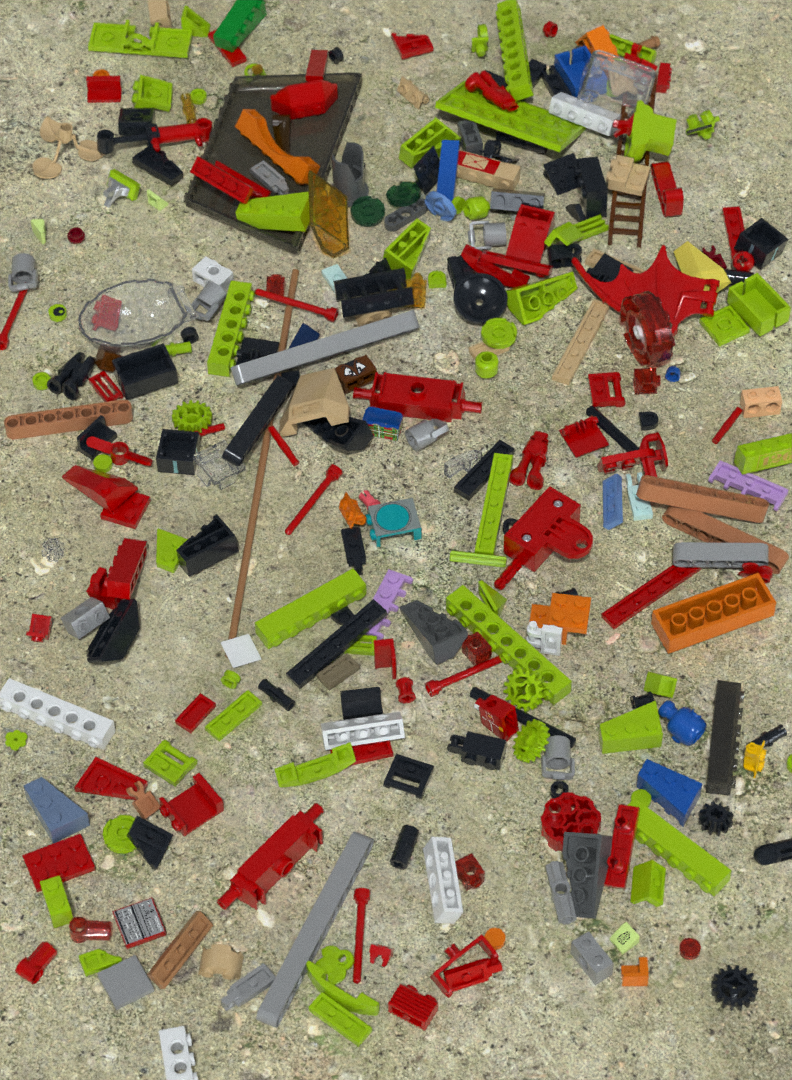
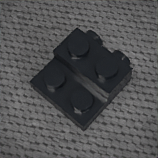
(133, 120)

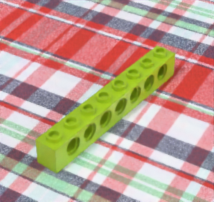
(514, 49)
(463, 599)

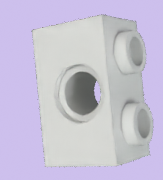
(210, 270)

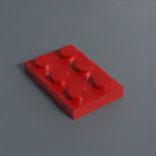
(64, 858)

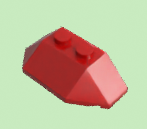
(305, 99)

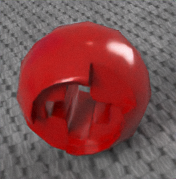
(738, 257)

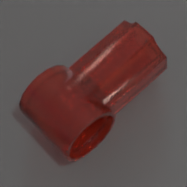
(91, 930)

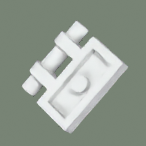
(547, 638)

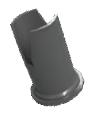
(349, 174)

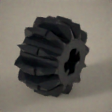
(715, 818)

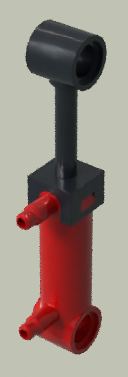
(156, 135)

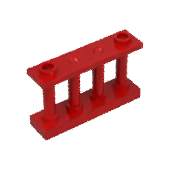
(228, 180)

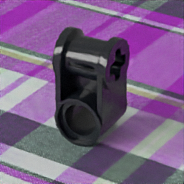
(561, 255)

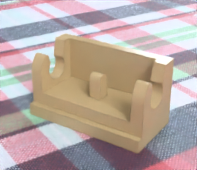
(160, 12)

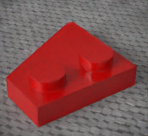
(412, 45)

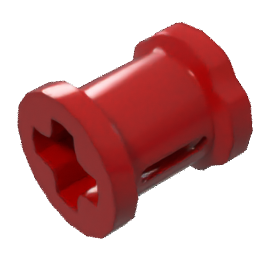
(405, 690)

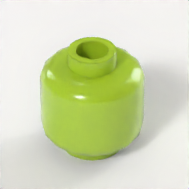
(476, 208)
(486, 364)

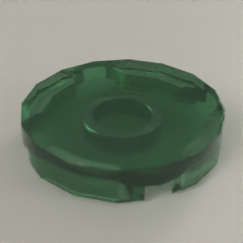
(404, 194)
(367, 211)

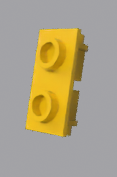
(754, 757)

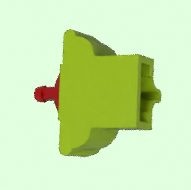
(646, 132)

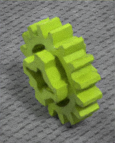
(192, 416)
(516, 688)
(531, 741)

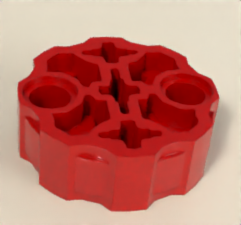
(581, 819)

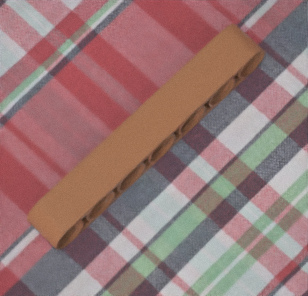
(67, 419)
(702, 499)
(714, 531)

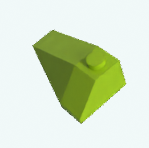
(535, 299)

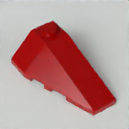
(101, 487)

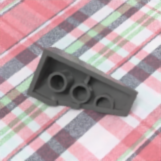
(435, 631)
(587, 869)

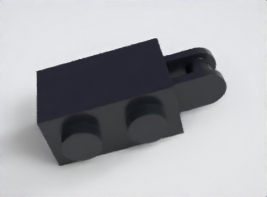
(479, 749)

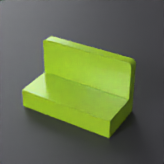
(566, 233)
(648, 883)

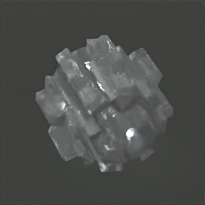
(52, 549)

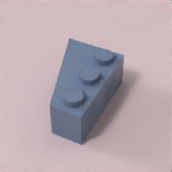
(55, 810)

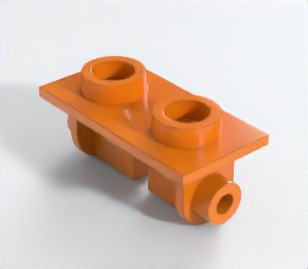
(351, 511)

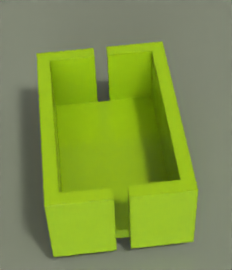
(759, 305)

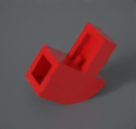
(97, 590)

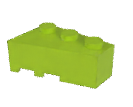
(424, 139)
(632, 730)

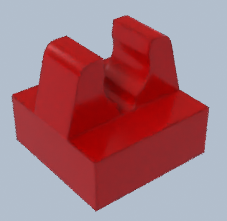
(385, 952)

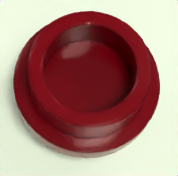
(76, 235)

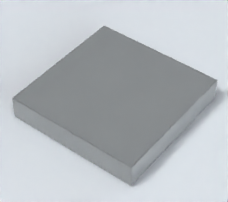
(125, 982)

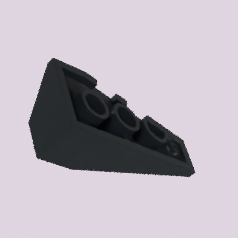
(345, 436)

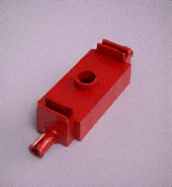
(432, 402)
(274, 859)

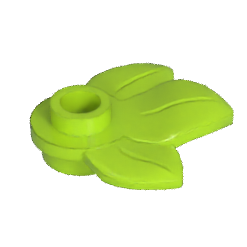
(331, 963)

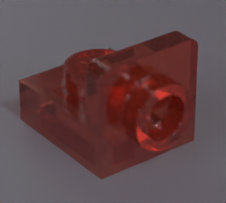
(276, 284)

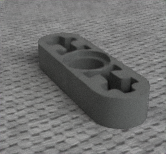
(399, 221)

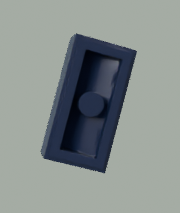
(304, 335)

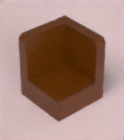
(104, 359)

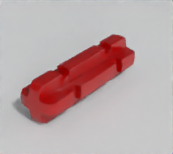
(507, 574)

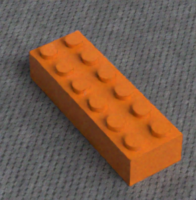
(713, 613)

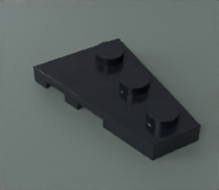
(158, 165)

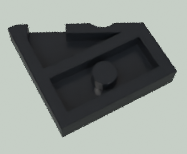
(149, 840)

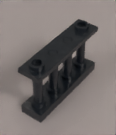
(373, 283)

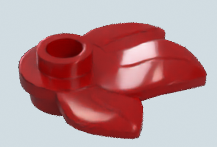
(752, 568)

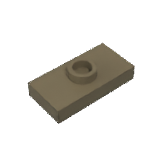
(338, 671)

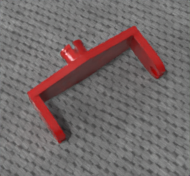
(454, 955)

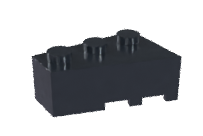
(592, 186)
(207, 547)

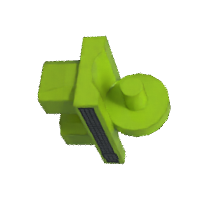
(704, 127)

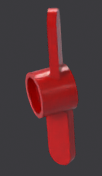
(112, 448)

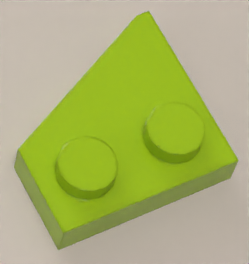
(166, 550)

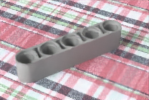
(719, 554)

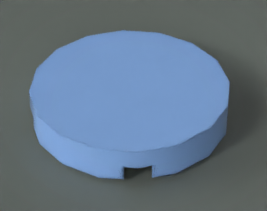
(440, 205)

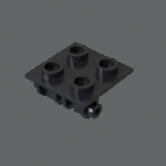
(492, 150)
(427, 170)
(562, 173)
(606, 269)
(254, 349)

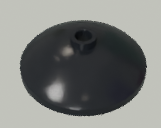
(483, 289)

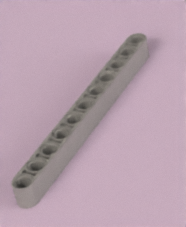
(324, 347)
(314, 929)

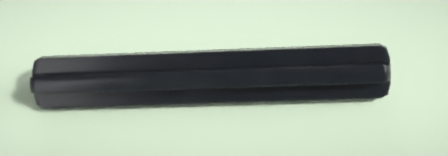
(612, 430)

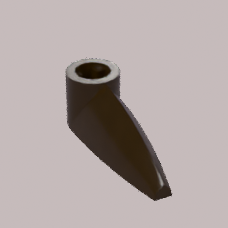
(282, 131)

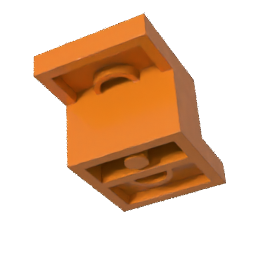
(565, 611)

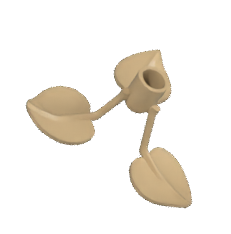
(62, 132)

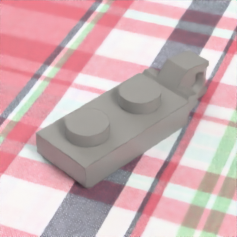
(270, 178)
(248, 987)

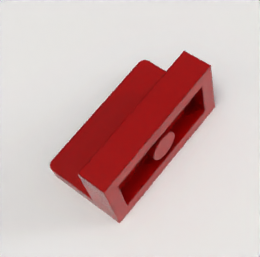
(104, 89)
(385, 655)

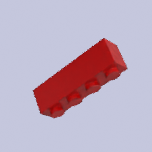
(126, 568)

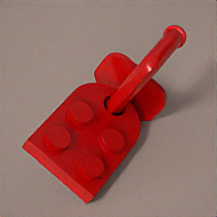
(644, 456)

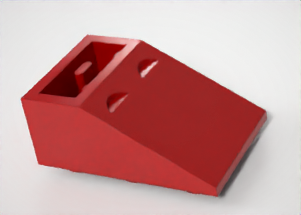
(529, 233)

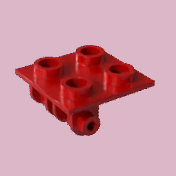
(584, 436)

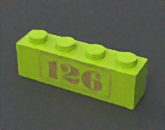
(764, 454)

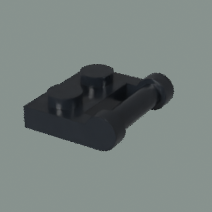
(410, 770)

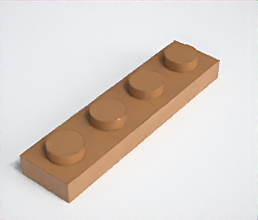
(180, 949)

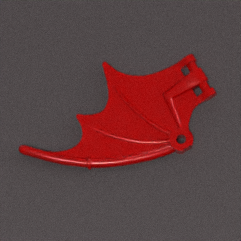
(678, 292)

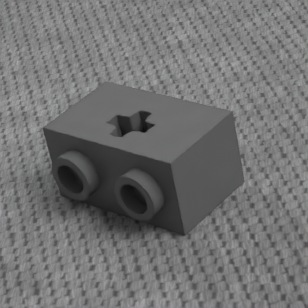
(470, 137)

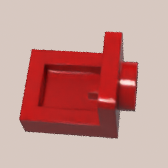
(39, 628)

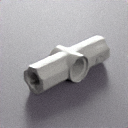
(562, 902)

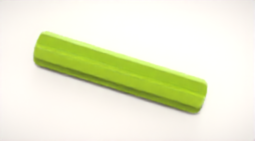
(478, 558)

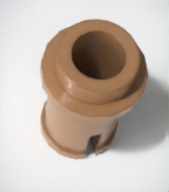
(651, 43)

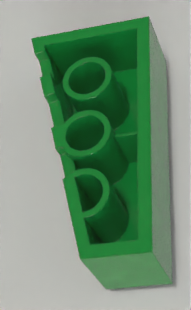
(239, 23)

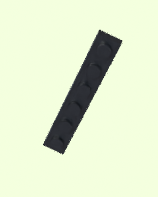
(336, 644)

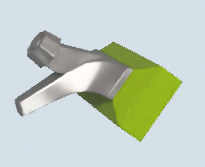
(119, 186)

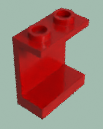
(192, 806)

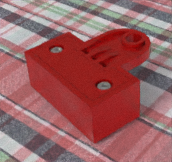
(548, 527)

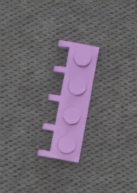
(749, 484)
(386, 596)

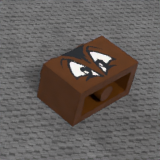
(356, 373)

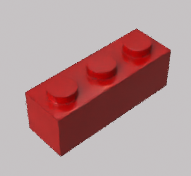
(663, 77)

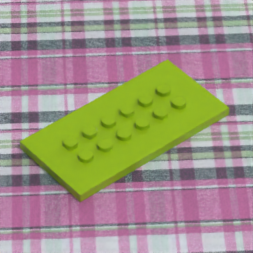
(526, 122)

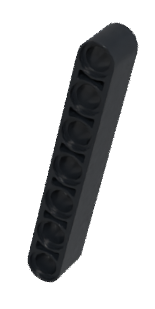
(258, 421)

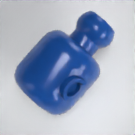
(683, 723)

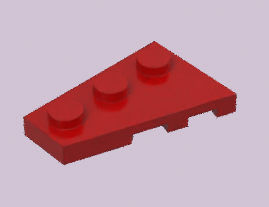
(107, 780)

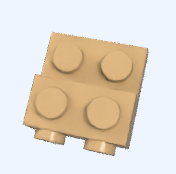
(627, 176)

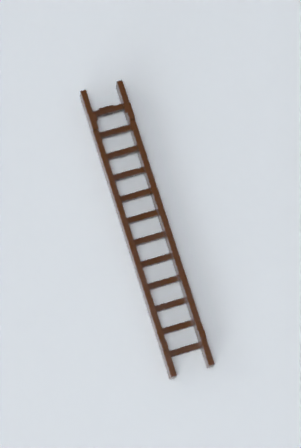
(615, 204)

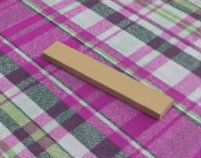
(580, 342)

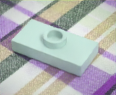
(332, 274)

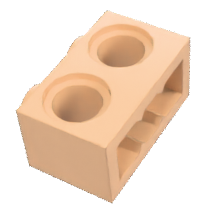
(761, 402)

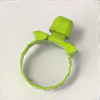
(479, 43)

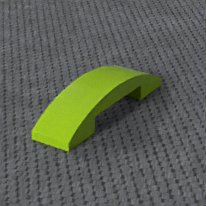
(316, 769)
(361, 1005)

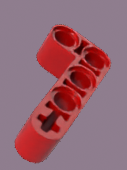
(668, 194)

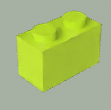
(56, 901)

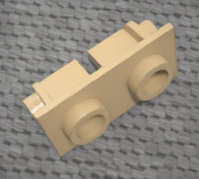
(412, 93)

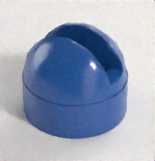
(675, 376)

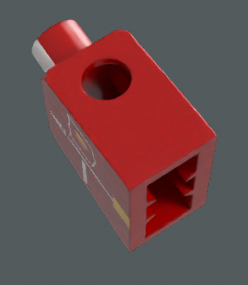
(498, 716)

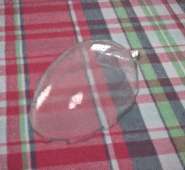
(134, 315)

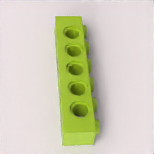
(230, 328)

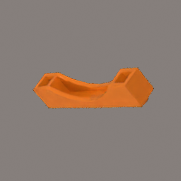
(255, 128)

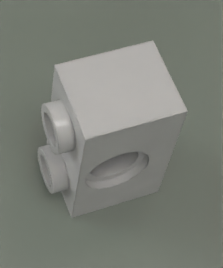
(85, 617)
(591, 958)

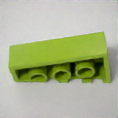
(278, 212)

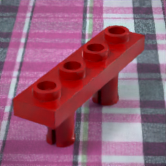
(622, 846)

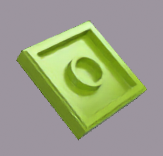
(724, 325)

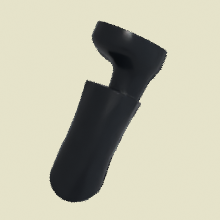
(71, 375)

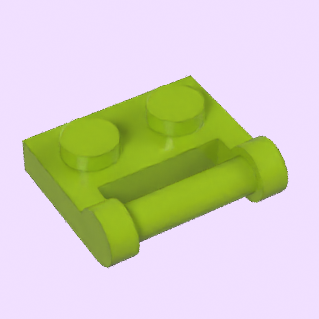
(166, 767)

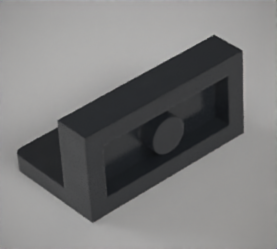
(96, 429)
(361, 703)

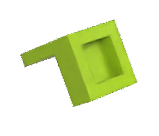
(660, 684)

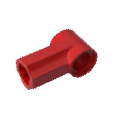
(33, 967)

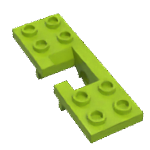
(164, 41)

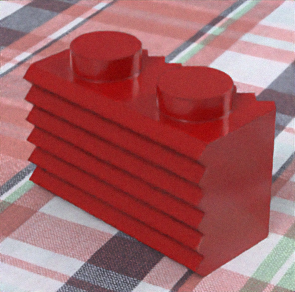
(413, 1006)

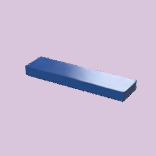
(448, 168)

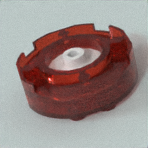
(648, 328)

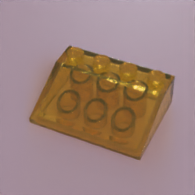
(328, 216)

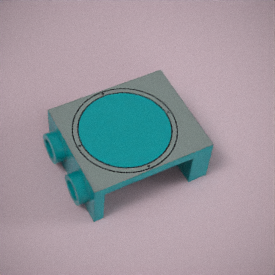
(393, 519)

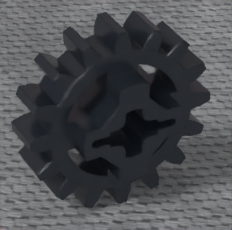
(744, 991)

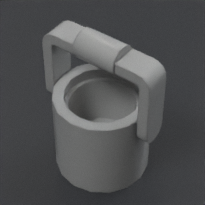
(493, 234)
(23, 271)
(210, 298)
(424, 433)
(557, 757)

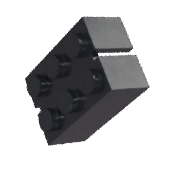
(144, 371)

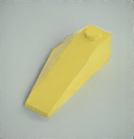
(699, 265)

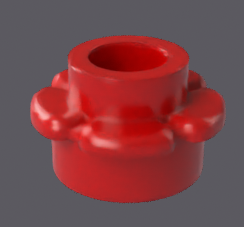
(550, 29)

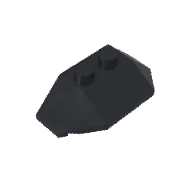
(115, 633)

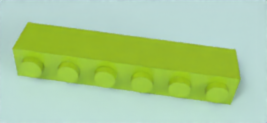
(310, 608)
(680, 851)

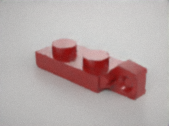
(471, 973)

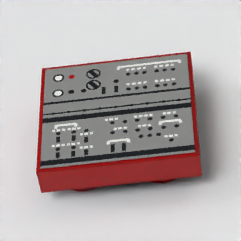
(139, 923)

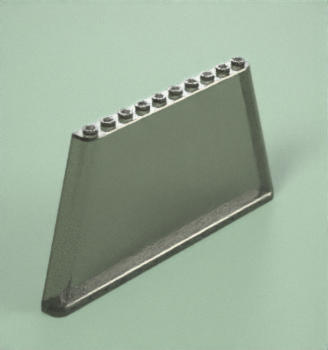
(310, 137)

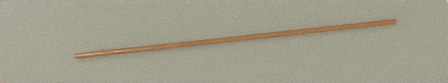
(259, 477)

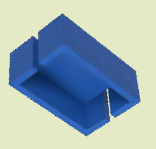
(572, 73)

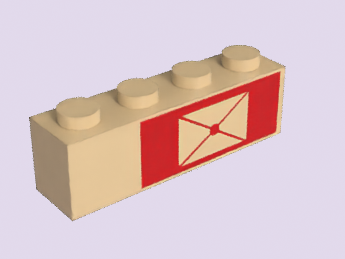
(487, 171)

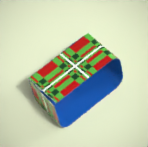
(381, 416)

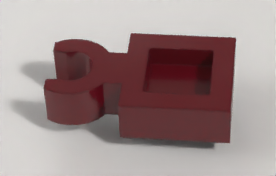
(717, 258)

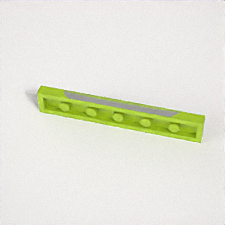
(494, 504)

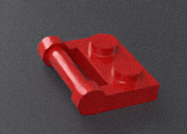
(600, 389)

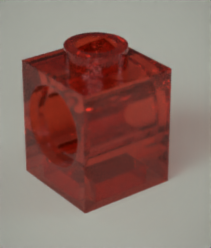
(646, 381)
(478, 655)
(470, 864)

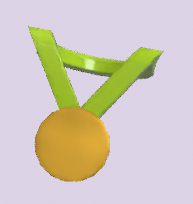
(256, 69)

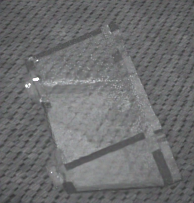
(615, 80)

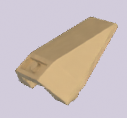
(315, 397)

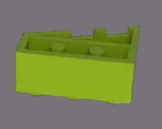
(408, 248)

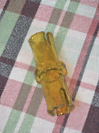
(188, 108)

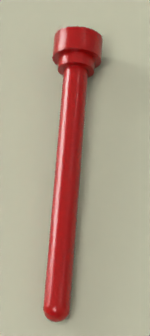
(329, 313)
(10, 320)
(332, 473)
(436, 686)
(361, 898)

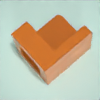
(635, 974)

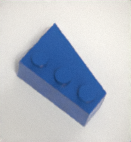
(670, 789)

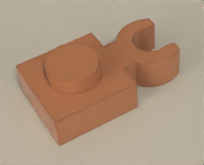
(145, 802)

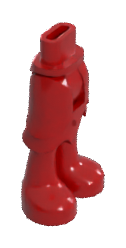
(491, 90)
(534, 452)

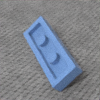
(612, 502)

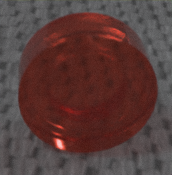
(689, 948)

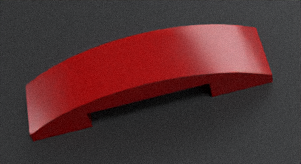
(472, 257)

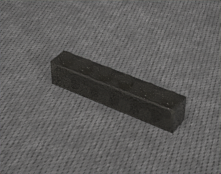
(723, 738)

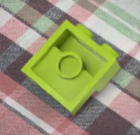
(152, 93)

